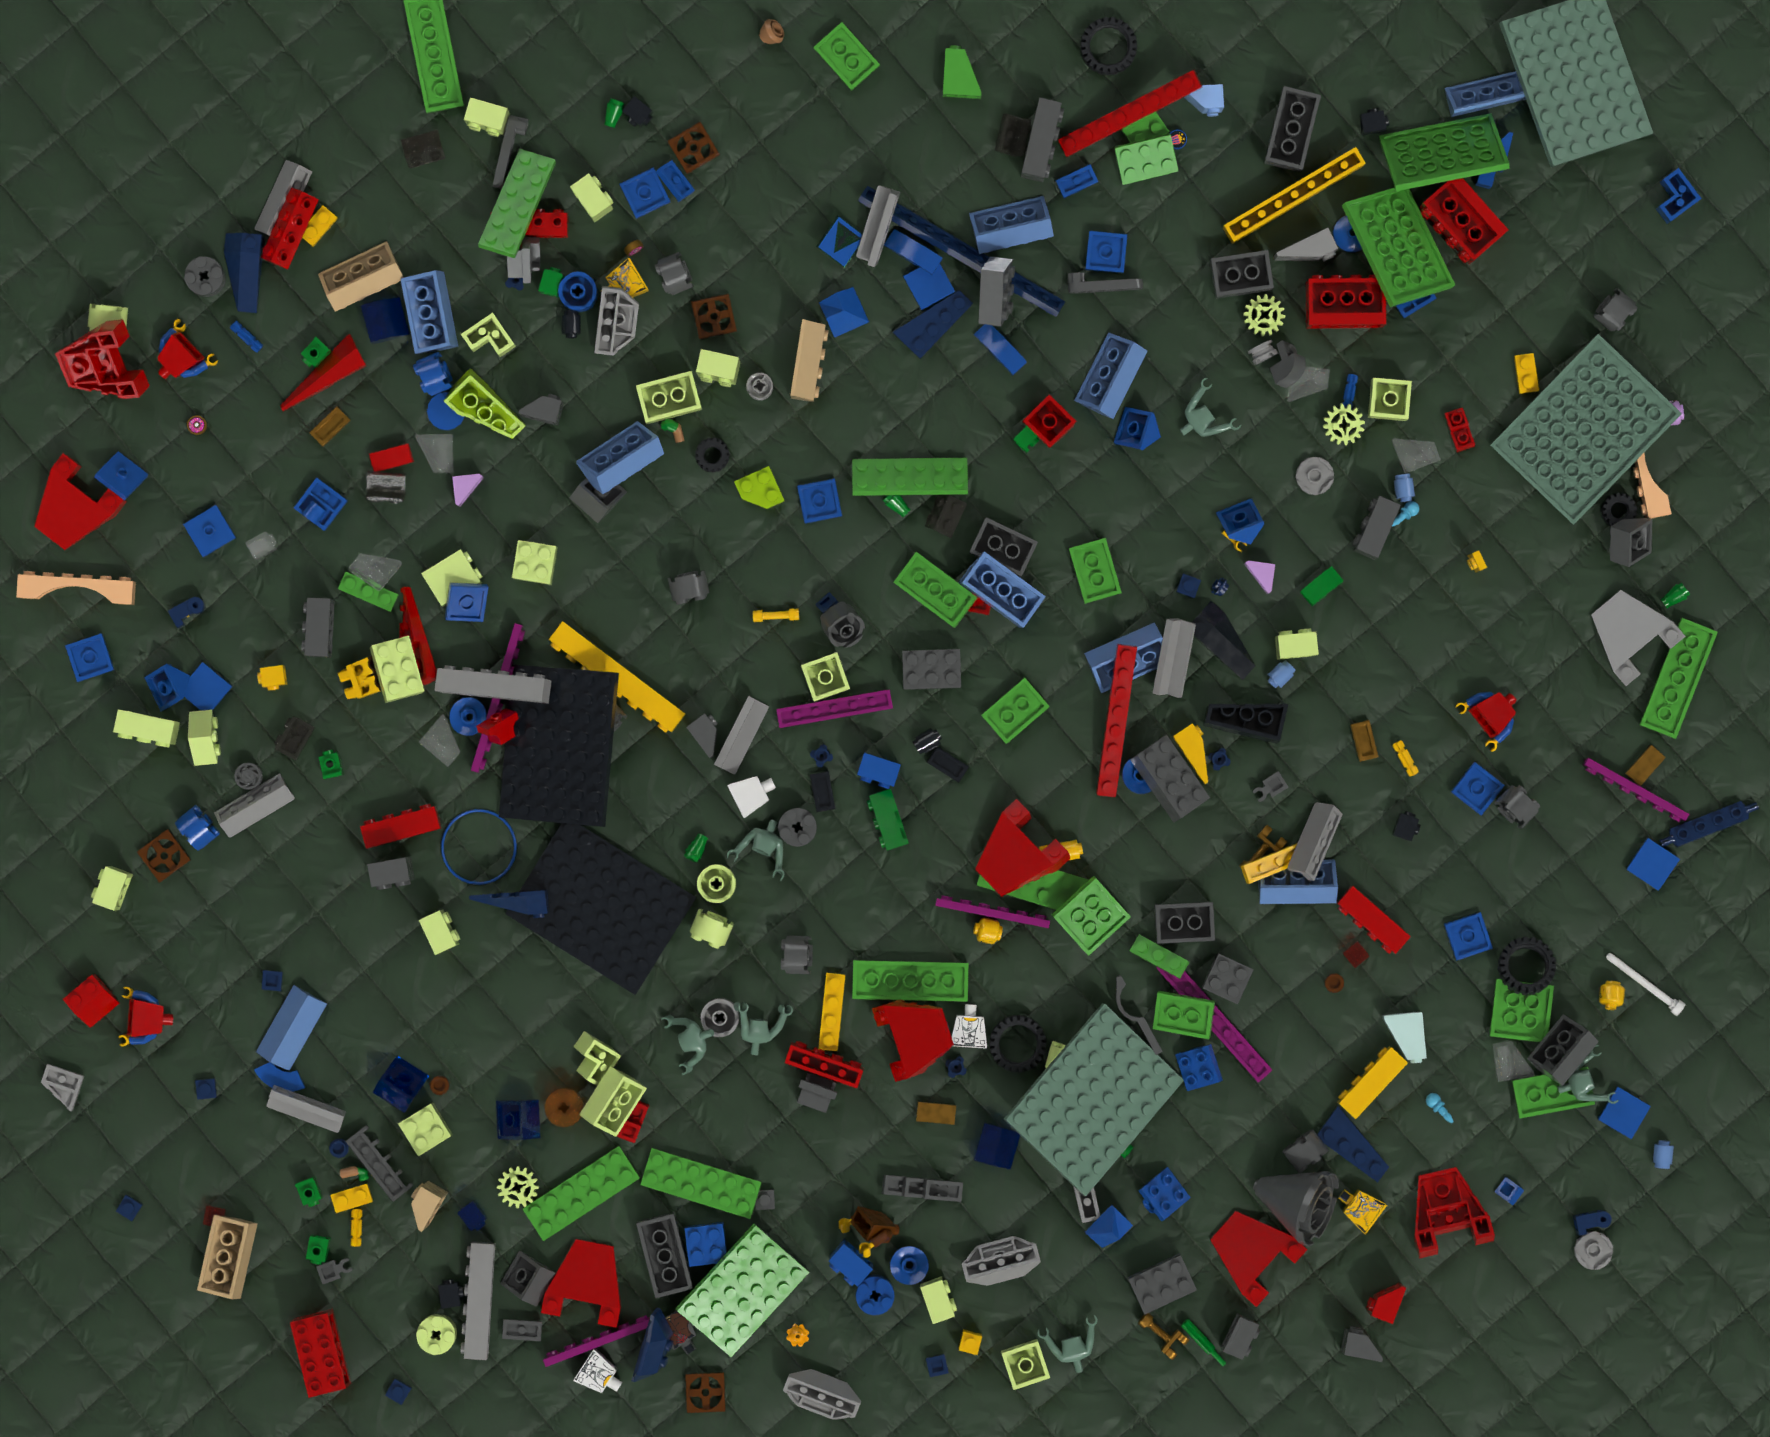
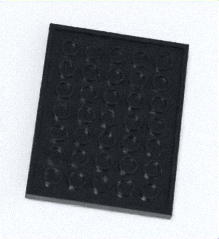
(561, 749)
(604, 906)

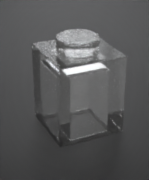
(261, 545)

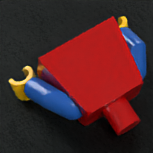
(179, 355)
(1493, 714)
(144, 1018)

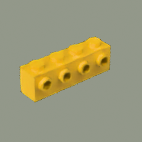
(1372, 1082)

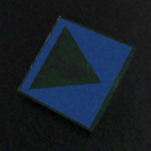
(840, 241)

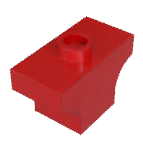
(499, 726)

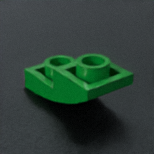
(1321, 586)

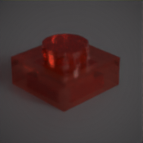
(1355, 954)
(210, 1212)

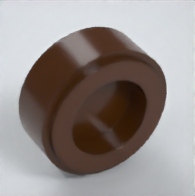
(1334, 983)
(439, 1085)

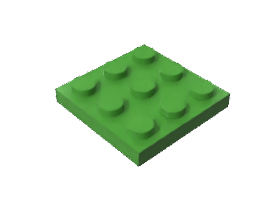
(1091, 915)
(1520, 1015)

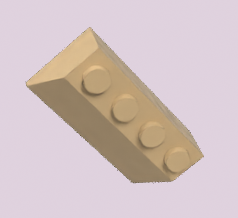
(360, 276)
(808, 361)
(426, 1203)
(227, 1257)

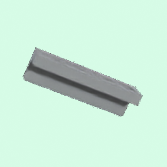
(290, 176)
(877, 225)
(1174, 657)
(741, 735)
(254, 805)
(1315, 840)
(306, 1109)

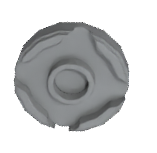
(1314, 476)
(1593, 1250)

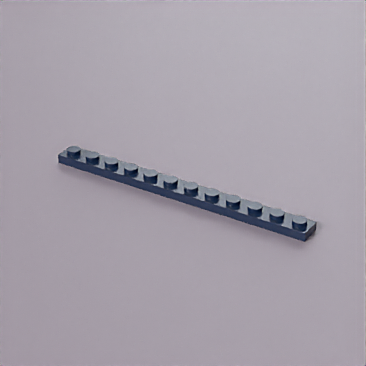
(965, 253)

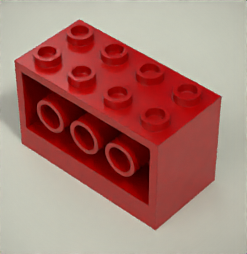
(1476, 216)
(1337, 312)
(320, 1353)

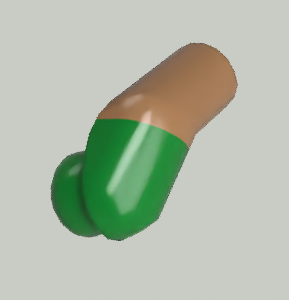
(675, 428)
(353, 1171)

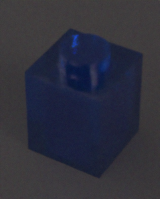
(473, 1216)

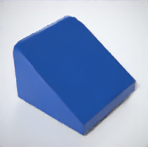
(1509, 1191)

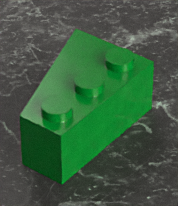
(887, 820)

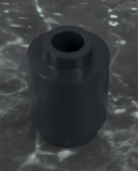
(571, 324)
(927, 741)

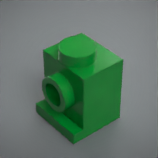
(322, 352)
(1026, 438)
(336, 770)
(309, 1184)

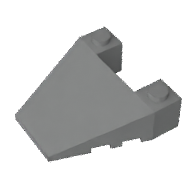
(1628, 626)

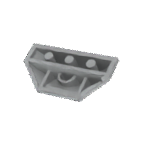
(616, 320)
(1000, 1261)
(822, 1394)

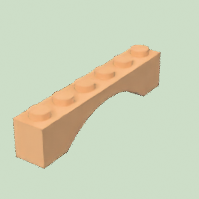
(1653, 498)
(116, 591)

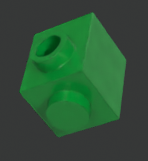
(550, 282)
(318, 1249)

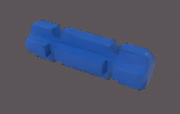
(246, 336)
(1350, 389)

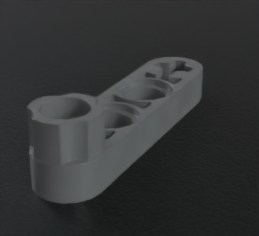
(514, 126)
(1077, 284)

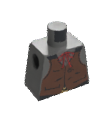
(682, 1332)

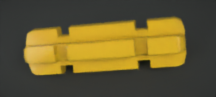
(1405, 758)
(356, 1227)

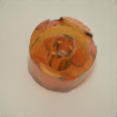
(558, 1116)

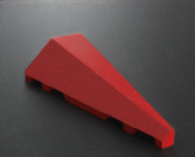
(340, 363)
(414, 629)

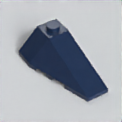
(244, 268)
(524, 902)

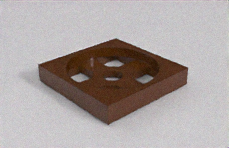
(673, 142)
(696, 305)
(184, 858)
(720, 1407)

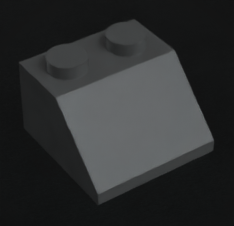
(544, 409)
(595, 503)
(1630, 540)
(705, 733)
(528, 1278)
(1240, 1336)
(1358, 1345)

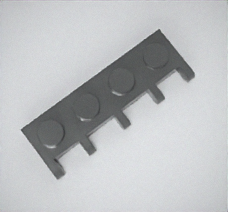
(377, 1165)

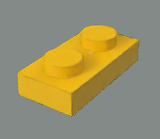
(319, 225)
(1526, 373)
(1476, 561)
(351, 1198)

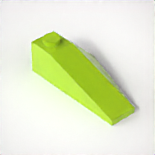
(477, 401)

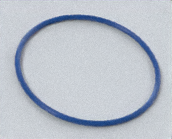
(472, 882)

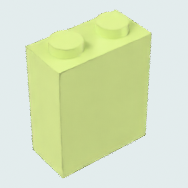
(451, 570)

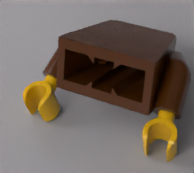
(872, 1226)

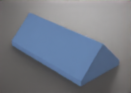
(1484, 94)
(291, 1028)

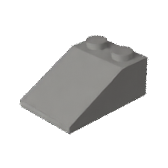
(1310, 249)

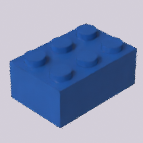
(850, 1263)

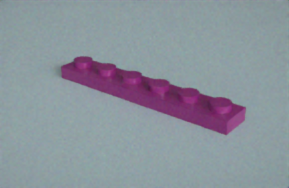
(834, 708)
(1628, 786)
(1001, 912)
(590, 1343)

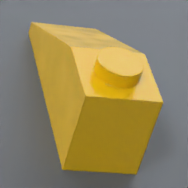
(1192, 746)

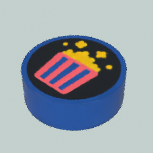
(1179, 139)

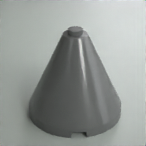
(1300, 1202)

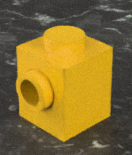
(272, 677)

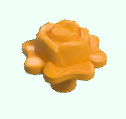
(797, 1335)

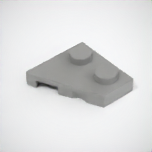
(63, 1084)

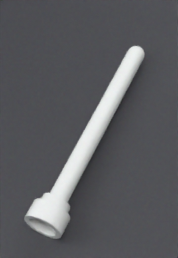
(1675, 1006)

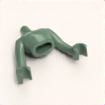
(1201, 419)
(764, 843)
(757, 1030)
(690, 1040)
(1581, 1083)
(1073, 1348)

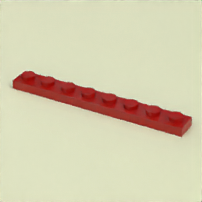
(1130, 113)
(1116, 720)

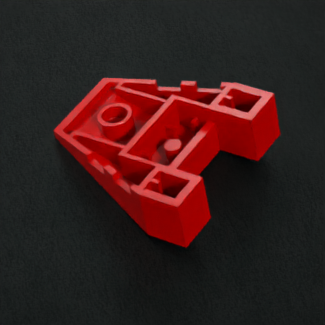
(97, 365)
(68, 512)
(1013, 858)
(918, 1034)
(1447, 1206)
(1248, 1249)
(589, 1277)

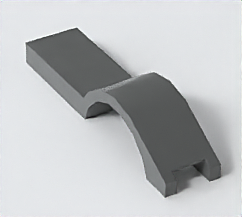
(1120, 984)

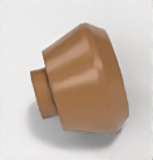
(771, 32)

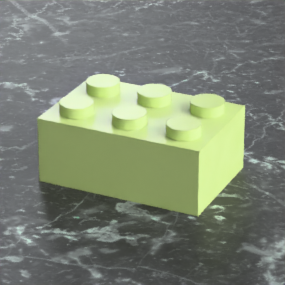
(718, 368)
(669, 397)
(397, 669)
(146, 728)
(613, 1101)

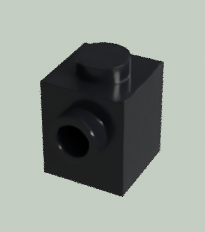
(638, 113)
(1373, 122)
(1406, 826)
(450, 1293)

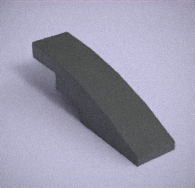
(922, 1188)

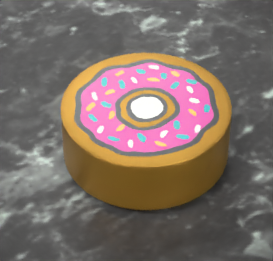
(633, 247)
(197, 425)

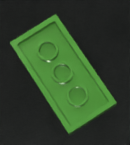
(935, 590)
(1541, 1096)

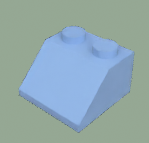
(1208, 99)

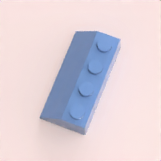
(1011, 224)
(429, 312)
(1111, 375)
(620, 457)
(1002, 589)
(1102, 658)
(1294, 888)

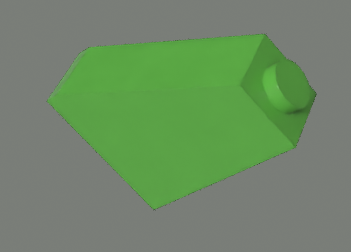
(959, 75)

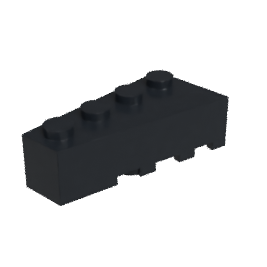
(1249, 720)

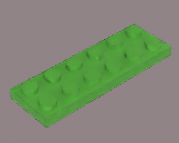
(433, 54)
(517, 203)
(910, 476)
(1678, 679)
(1048, 891)
(910, 980)
(701, 1183)
(581, 1193)

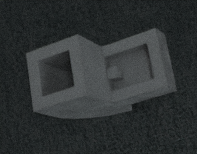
(1291, 366)

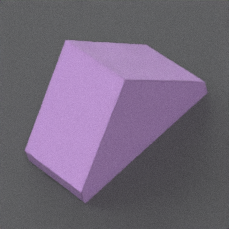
(464, 486)
(1262, 573)

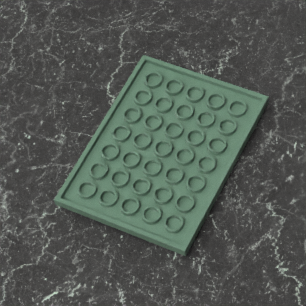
(1576, 79)
(1586, 429)
(1093, 1099)

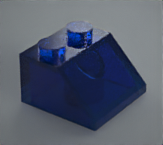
(385, 320)
(400, 1084)
(518, 1119)
(997, 1146)

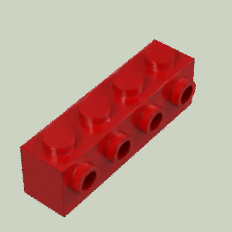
(548, 224)
(289, 228)
(401, 826)
(1373, 920)
(828, 1066)

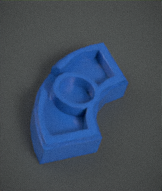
(274, 1076)

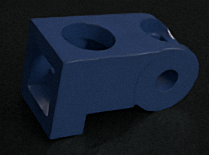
(186, 609)
(1591, 1219)

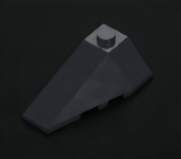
(1221, 639)

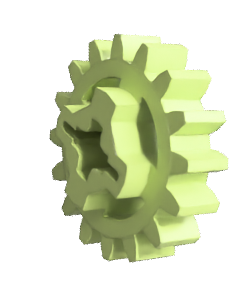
(1270, 321)
(1353, 423)
(520, 1195)

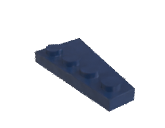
(931, 325)
(1348, 1142)

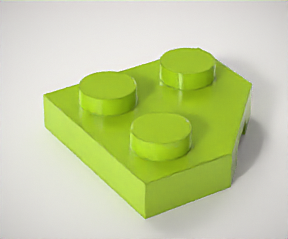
(760, 489)

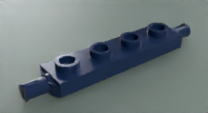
(1709, 824)

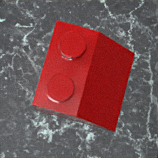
(1049, 421)
(91, 1000)
(1386, 1303)

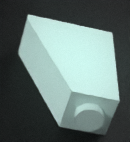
(1408, 1034)

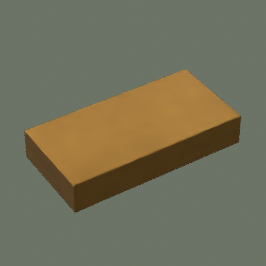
(330, 426)
(1364, 740)
(1645, 765)
(936, 1113)

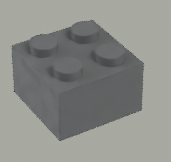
(1227, 978)

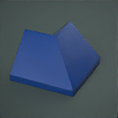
(843, 312)
(1137, 429)
(1241, 521)
(167, 685)
(1109, 1227)

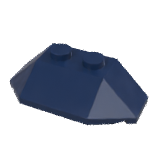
(654, 1347)

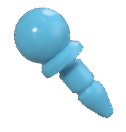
(1410, 509)
(1434, 1101)

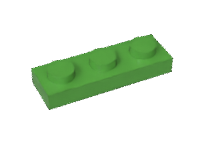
(357, 587)
(1159, 956)

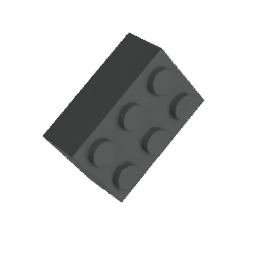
(1241, 274)
(996, 291)
(1376, 527)
(1004, 545)
(318, 627)
(931, 669)
(395, 871)
(1184, 922)
(1562, 1050)
(1162, 1283)

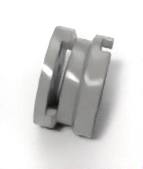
(1262, 352)
(759, 386)

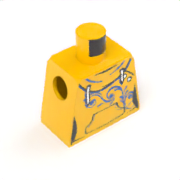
(627, 278)
(1361, 1209)

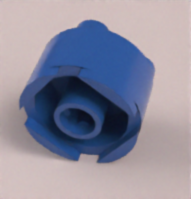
(570, 284)
(434, 374)
(197, 827)
(869, 1304)

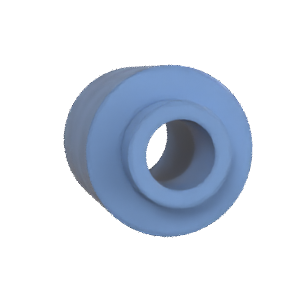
(1404, 487)
(1281, 674)
(1663, 1154)

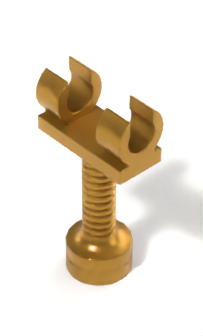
(1266, 845)
(1146, 1321)

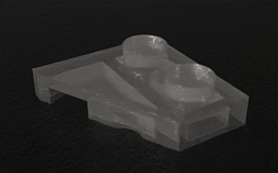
(1311, 382)
(438, 451)
(1415, 453)
(374, 569)
(441, 741)
(1509, 1062)

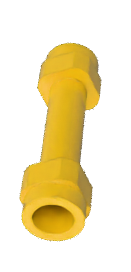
(759, 616)

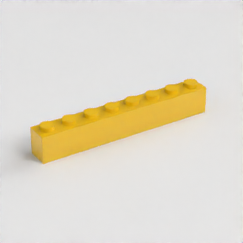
(1294, 195)
(629, 685)

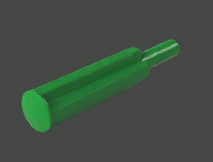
(1201, 1340)

